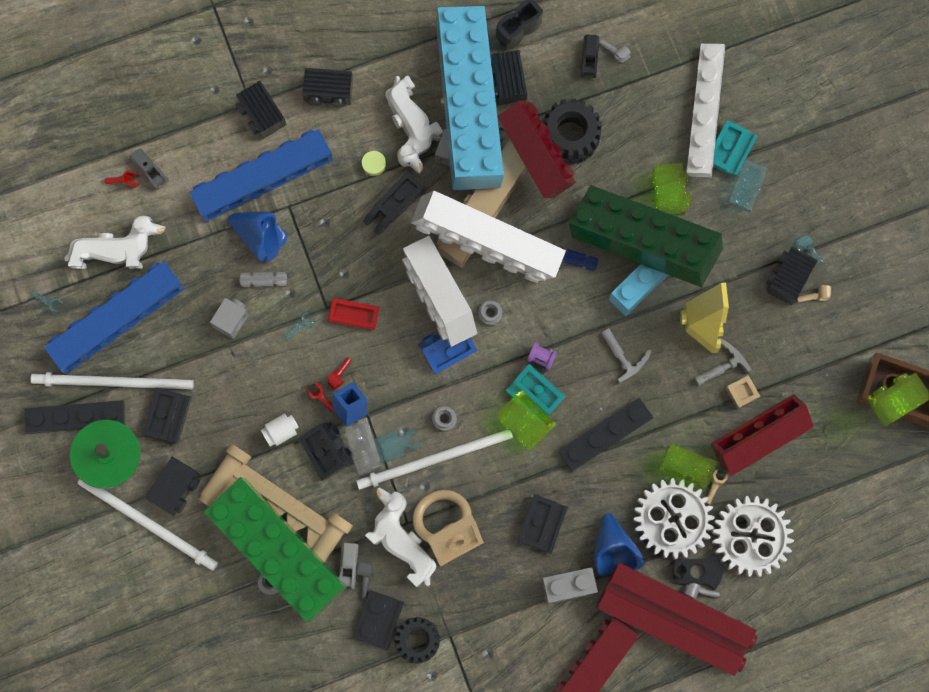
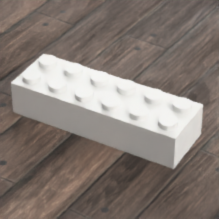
(487, 237)

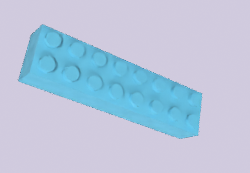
(469, 98)

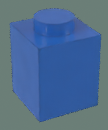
(349, 404)

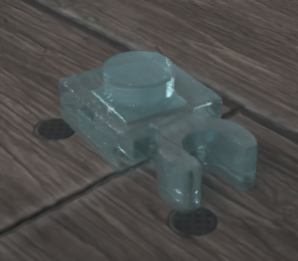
(392, 446)

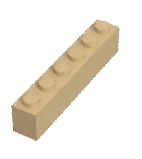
(489, 200)

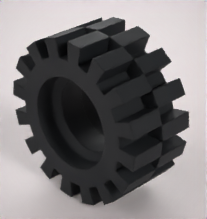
(409, 626)

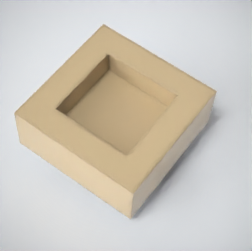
(743, 392)

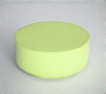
(373, 163)

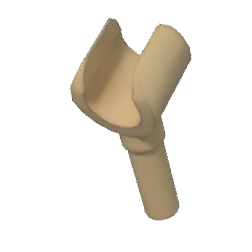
(823, 294)
(715, 485)

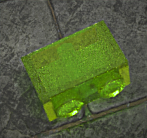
(670, 188)
(899, 399)
(526, 420)
(688, 465)

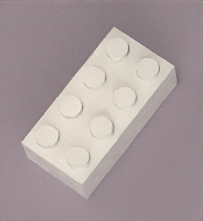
(439, 291)

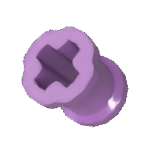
(542, 356)

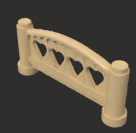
(322, 533)

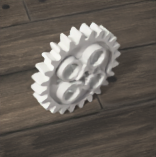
(692, 507)
(754, 513)

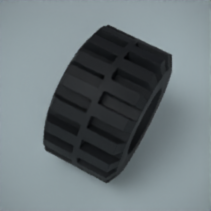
(578, 114)

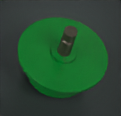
(105, 454)

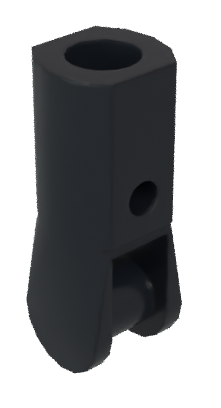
(590, 54)

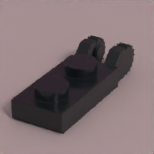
(395, 202)

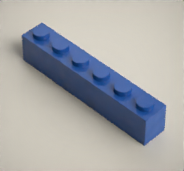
(261, 175)
(114, 317)

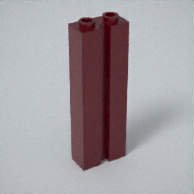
(677, 619)

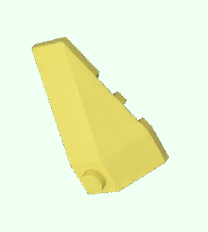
(705, 317)

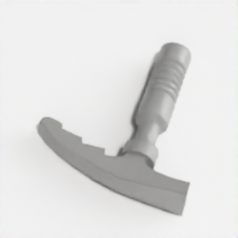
(618, 352)
(720, 369)

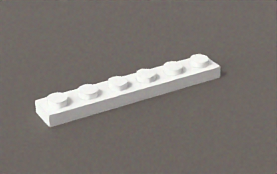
(706, 110)

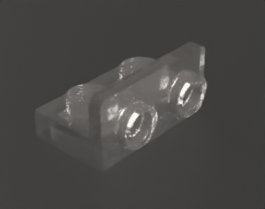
(363, 447)

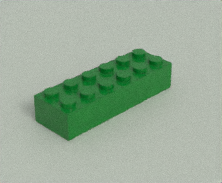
(275, 549)

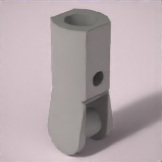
(348, 561)

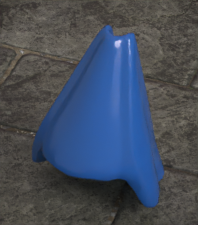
(259, 233)
(614, 546)

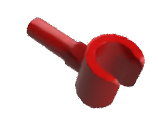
(126, 178)
(334, 378)
(321, 397)

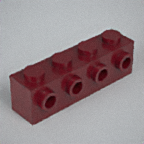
(536, 149)
(785, 423)

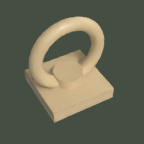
(455, 537)

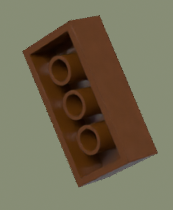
(882, 372)

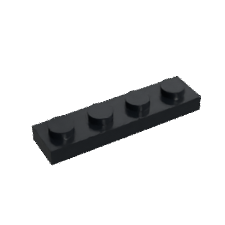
(72, 416)
(605, 434)

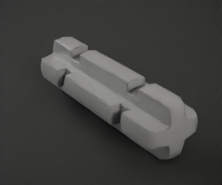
(263, 279)

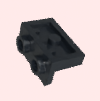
(326, 450)

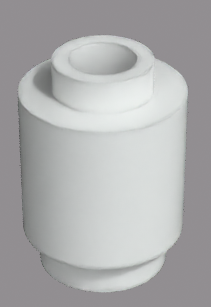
(279, 430)

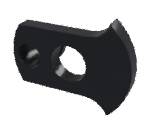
(712, 571)

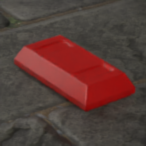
(353, 314)

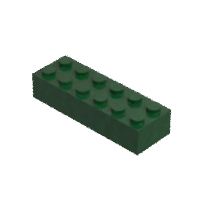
(646, 235)

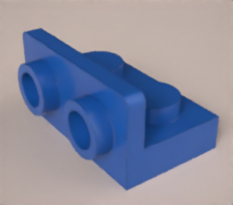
(440, 353)

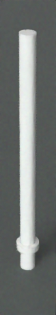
(49, 379)
(433, 459)
(199, 556)

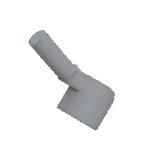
(620, 54)
(693, 590)

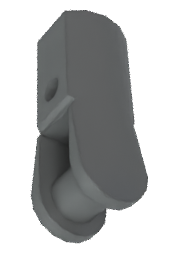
(147, 167)

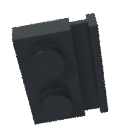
(167, 415)
(542, 524)
(378, 620)

